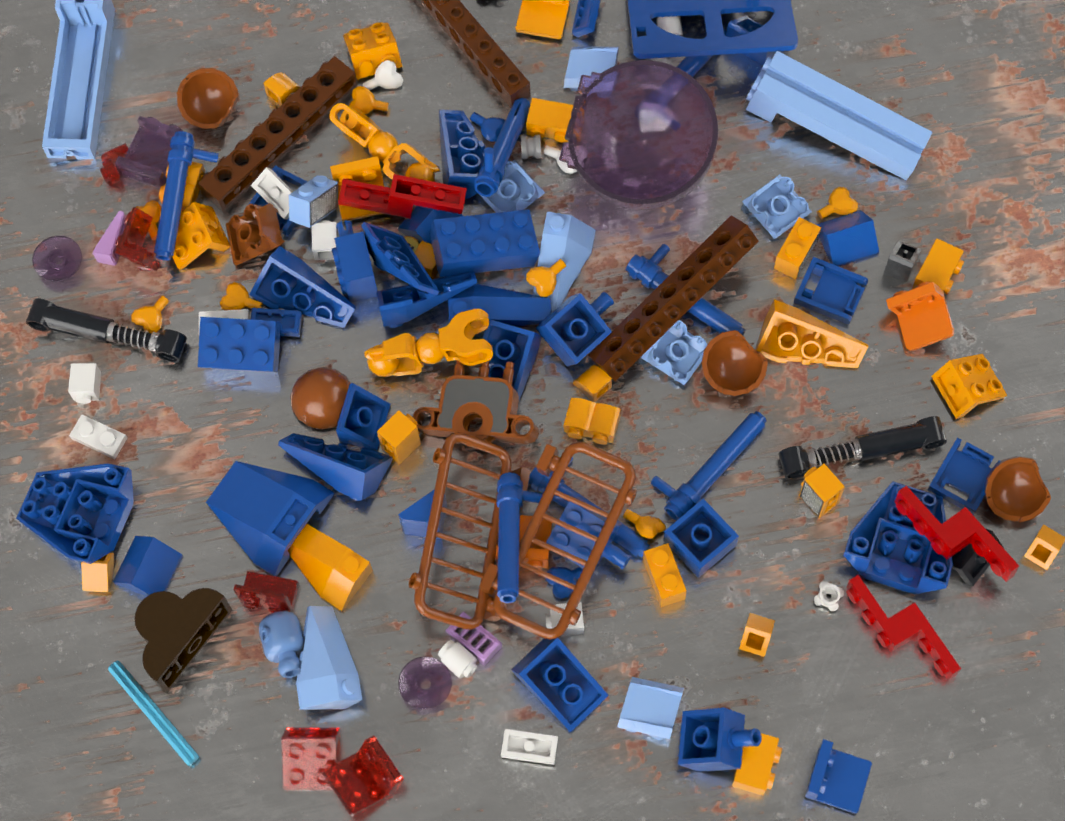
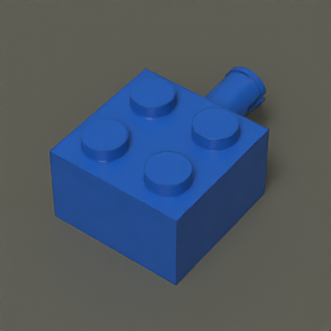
(353, 264)
(576, 327)
(580, 545)
(714, 739)

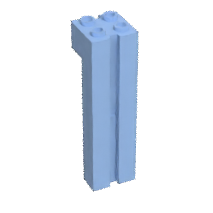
(78, 78)
(837, 114)

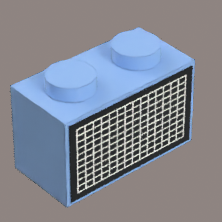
(313, 201)

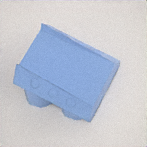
(587, 60)
(515, 190)
(777, 205)
(677, 353)
(650, 708)

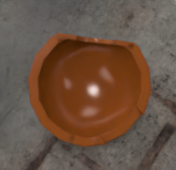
(207, 98)
(733, 364)
(319, 397)
(1016, 489)

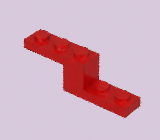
(402, 196)
(956, 534)
(902, 628)

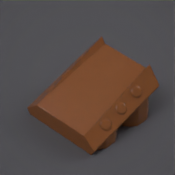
(253, 232)

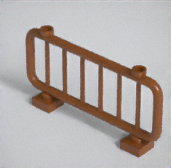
(550, 462)
(419, 581)

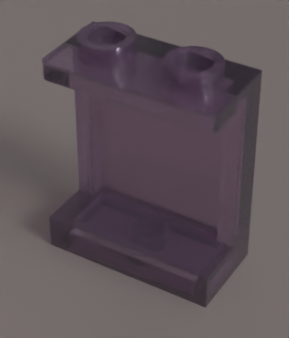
(148, 153)

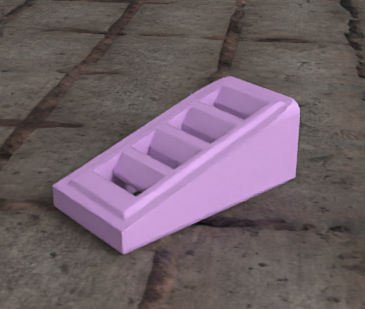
(105, 249)
(484, 657)

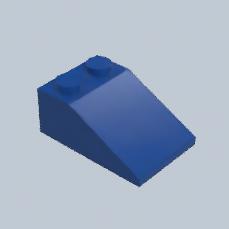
(560, 682)

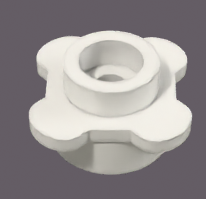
(835, 592)

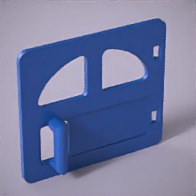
(774, 36)

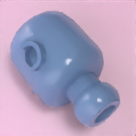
(282, 641)

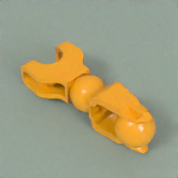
(381, 143)
(406, 354)

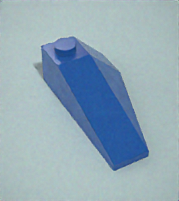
(460, 151)
(395, 256)
(293, 285)
(407, 302)
(502, 305)
(514, 346)
(344, 469)

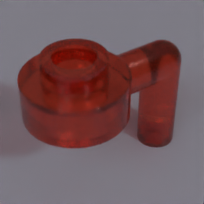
(109, 170)

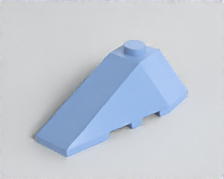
(567, 240)
(327, 669)

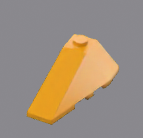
(800, 337)
(329, 566)

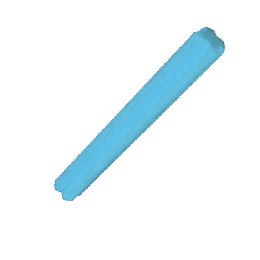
(153, 713)

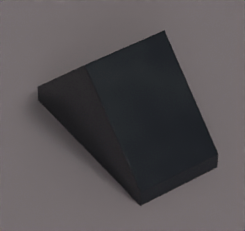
(902, 261)

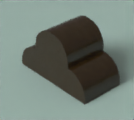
(177, 630)

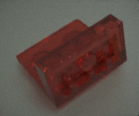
(131, 241)
(267, 592)
(306, 756)
(364, 777)

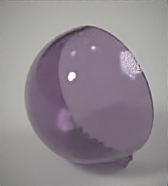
(641, 134)

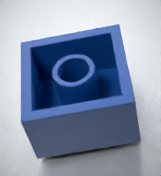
(700, 538)

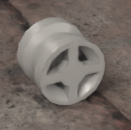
(531, 146)

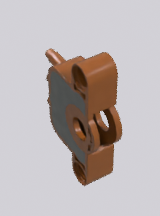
(474, 398)

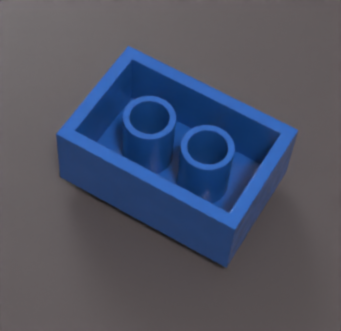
(239, 344)

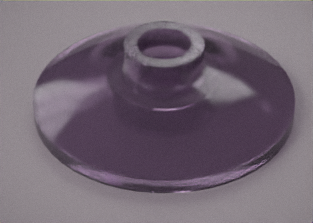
(51, 251)
(422, 670)

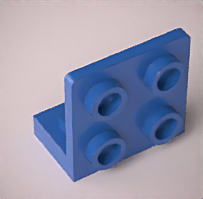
(838, 778)

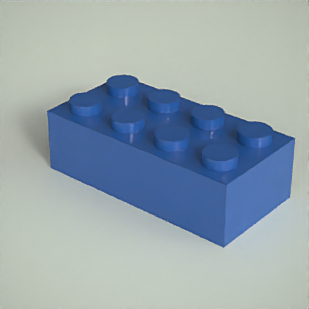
(484, 242)

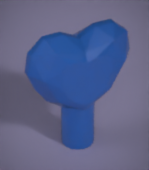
(489, 127)
(566, 574)

